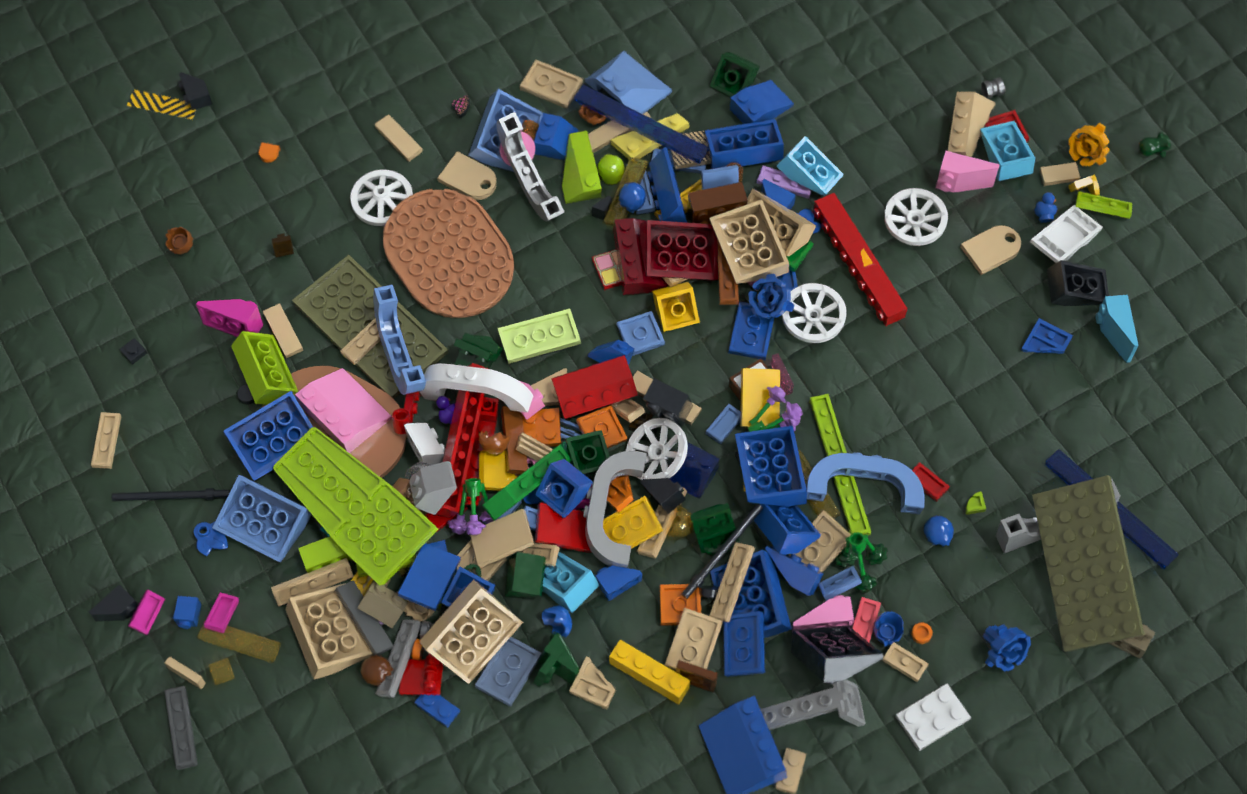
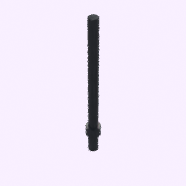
(209, 494)
(698, 580)

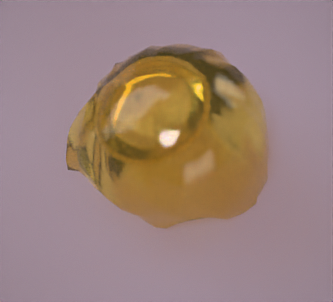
(682, 523)

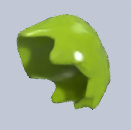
(611, 169)

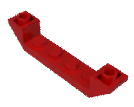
(488, 423)

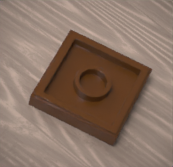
(698, 676)

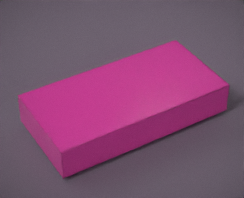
(146, 612)
(221, 612)

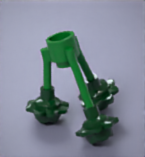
(875, 555)

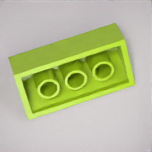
(263, 366)

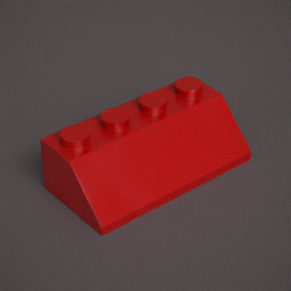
(594, 386)

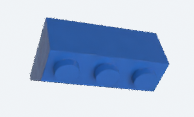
(786, 528)

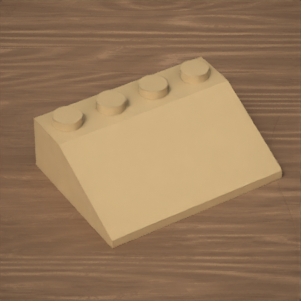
(750, 243)
(326, 632)
(470, 632)

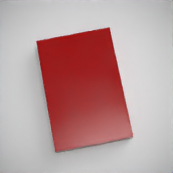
(560, 531)

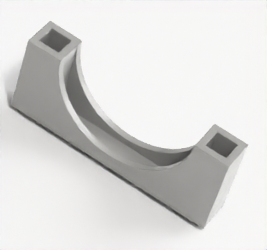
(1019, 532)

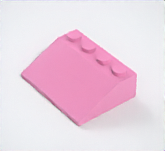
(342, 409)

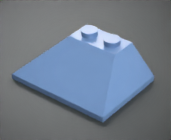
(629, 83)

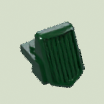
(477, 350)
(713, 527)
(558, 660)

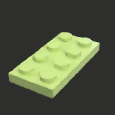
(539, 336)

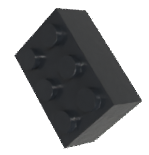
(667, 402)

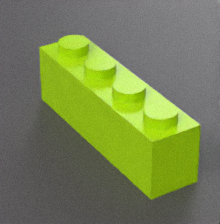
(321, 554)

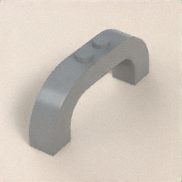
(510, 136)
(603, 548)

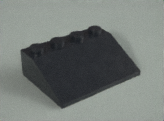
(833, 652)

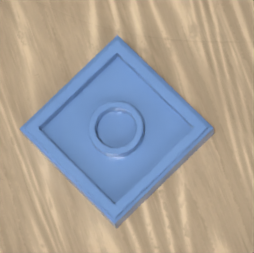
(719, 177)
(641, 332)

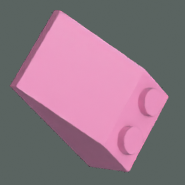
(965, 173)

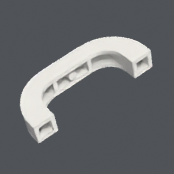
(475, 379)

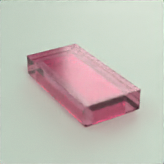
(785, 380)

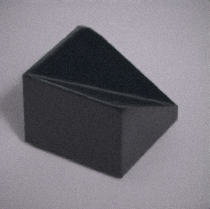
(601, 208)

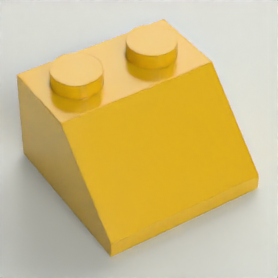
(676, 306)

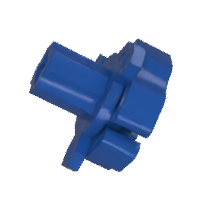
(771, 297)
(1006, 644)

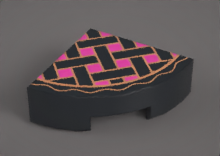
(461, 106)

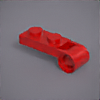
(405, 415)

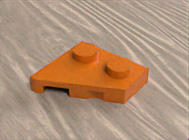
(620, 493)

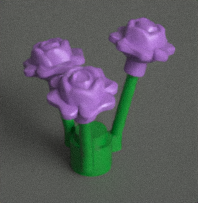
(790, 417)
(474, 527)

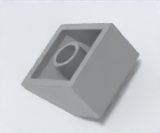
(432, 486)

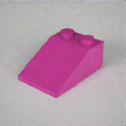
(230, 316)

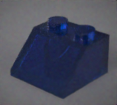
(696, 471)

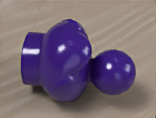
(445, 415)

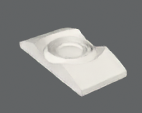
(1066, 235)

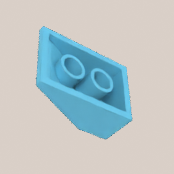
(1008, 149)
(810, 167)
(1118, 325)
(568, 582)

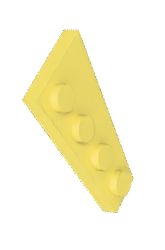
(637, 146)

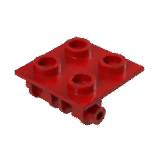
(422, 677)

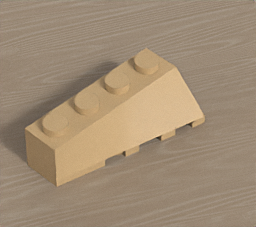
(969, 116)

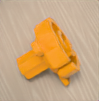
(1090, 144)

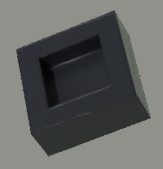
(133, 351)

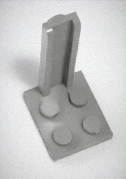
(842, 697)

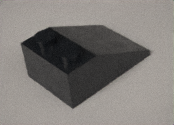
(1076, 284)

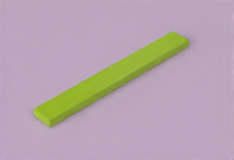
(845, 485)

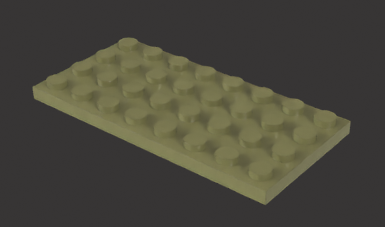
(343, 306)
(1088, 564)

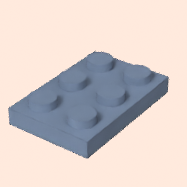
(508, 671)

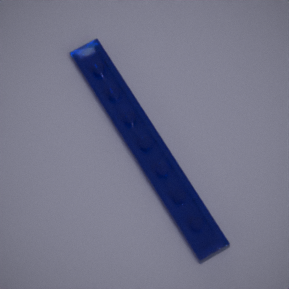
(641, 124)
(1130, 524)

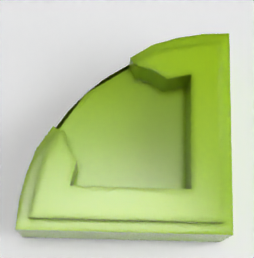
(976, 504)

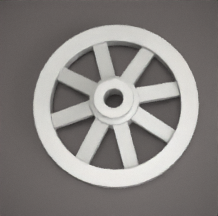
(377, 198)
(917, 215)
(816, 311)
(660, 447)

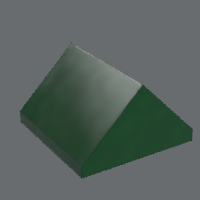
(587, 452)
(525, 575)

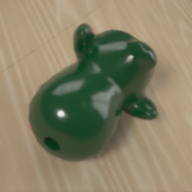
(1152, 145)

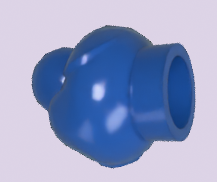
(1046, 209)

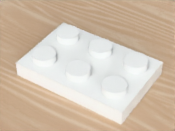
(933, 717)

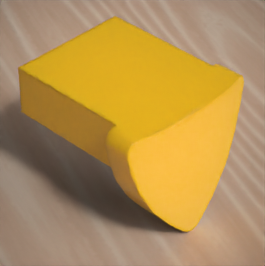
(1089, 182)

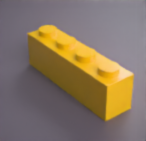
(649, 672)

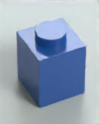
(187, 612)

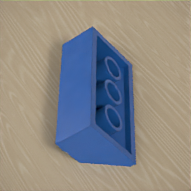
(745, 144)
(666, 188)

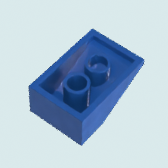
(759, 103)

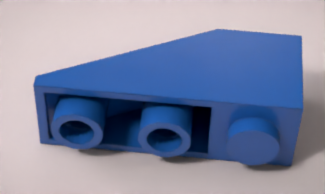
(798, 574)

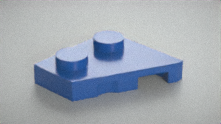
(1046, 339)

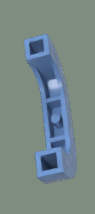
(407, 378)
(867, 467)

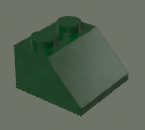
(733, 74)

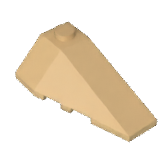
(790, 227)

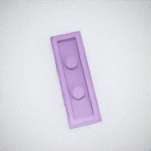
(780, 179)

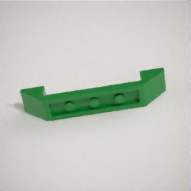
(524, 483)

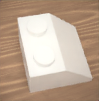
(424, 443)

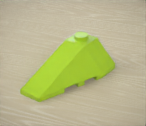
(580, 171)

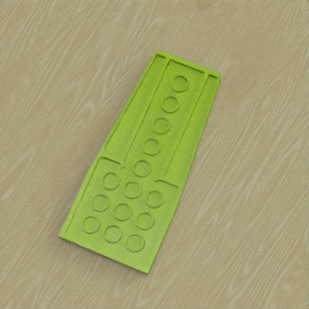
(354, 505)

